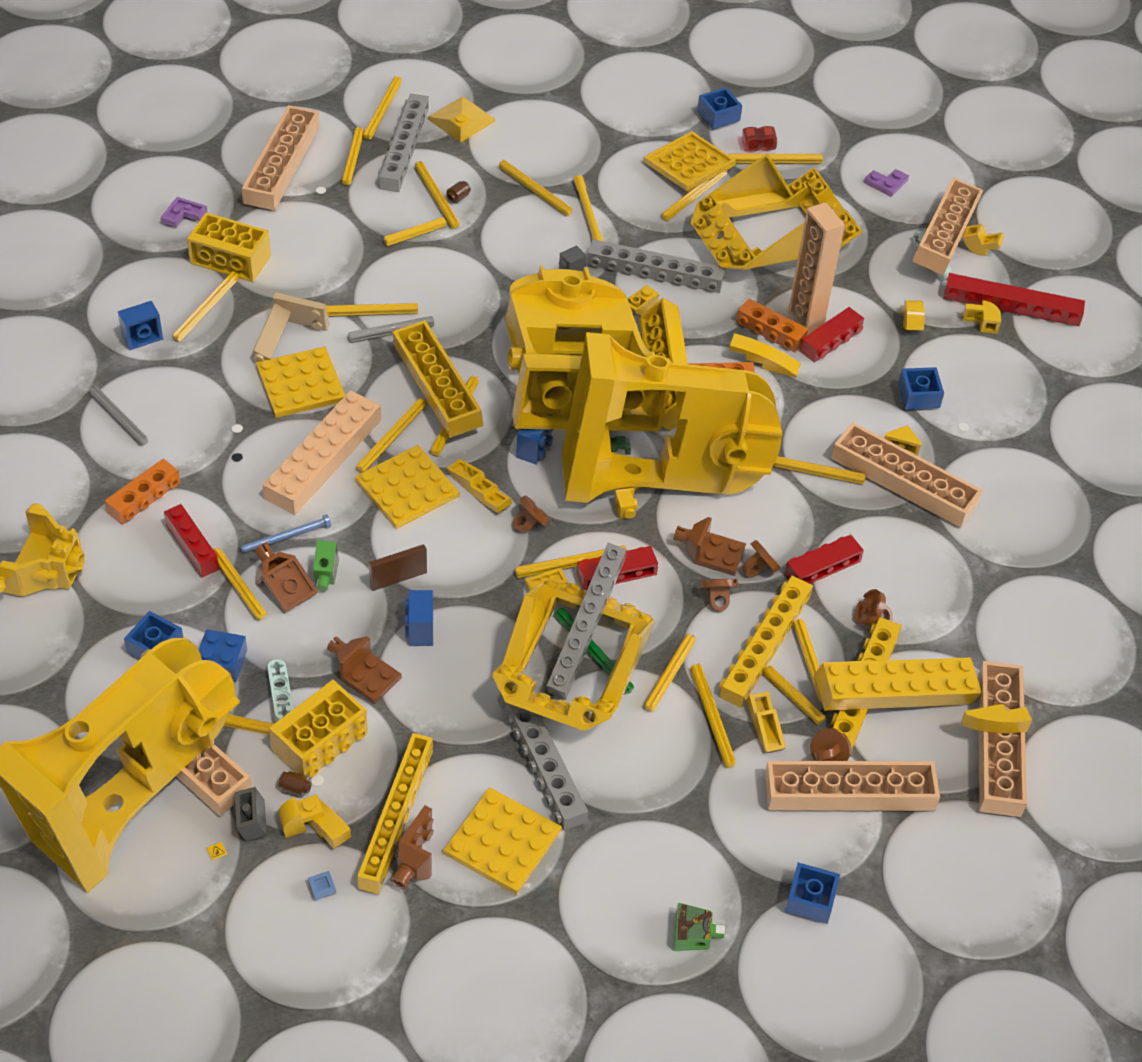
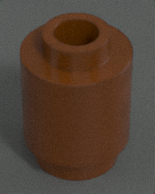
(458, 191)
(295, 783)

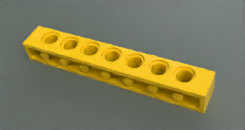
(765, 642)
(877, 648)
(395, 814)

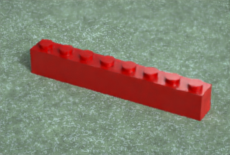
(1015, 299)

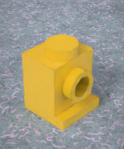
(625, 503)

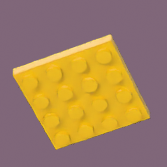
(689, 161)
(300, 381)
(407, 486)
(502, 840)

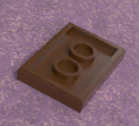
(398, 567)

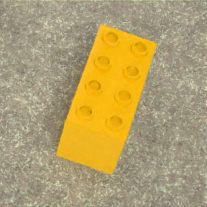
(229, 246)
(319, 730)

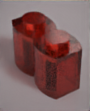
(759, 138)

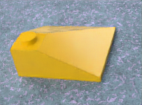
(461, 119)

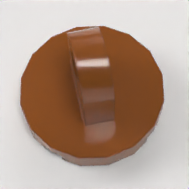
(532, 515)
(759, 560)
(716, 588)
(871, 608)
(830, 746)

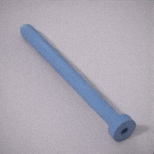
(325, 521)

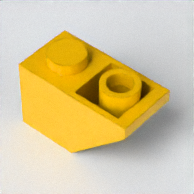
(643, 300)

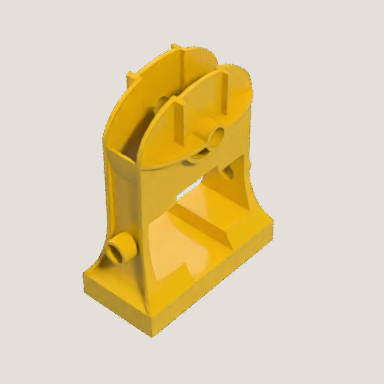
(550, 316)
(722, 438)
(165, 715)

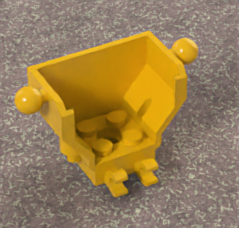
(47, 559)

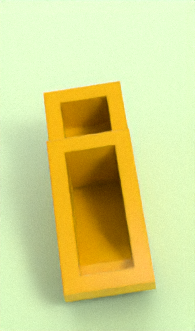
(997, 719)
(766, 722)
(331, 827)

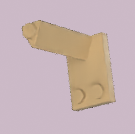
(285, 310)

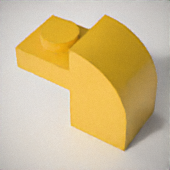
(980, 242)
(913, 314)
(986, 314)
(295, 813)

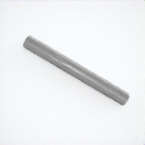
(385, 330)
(118, 415)

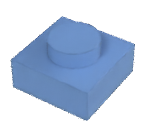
(322, 885)

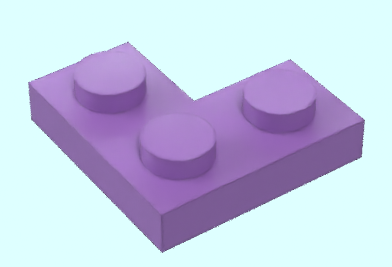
(887, 185)
(182, 208)

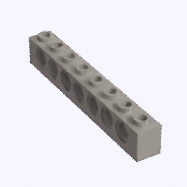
(403, 143)
(655, 266)
(586, 621)
(568, 816)

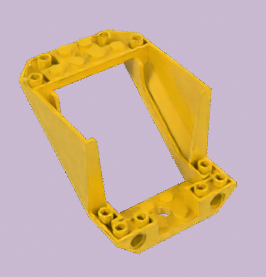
(761, 190)
(528, 629)

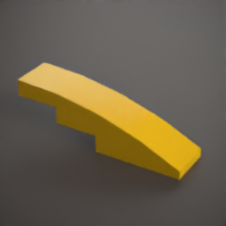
(759, 352)
(481, 488)

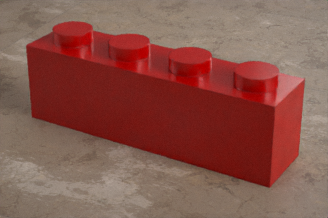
(831, 334)
(191, 540)
(825, 560)
(637, 565)

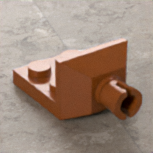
(711, 549)
(283, 577)
(363, 669)
(412, 859)

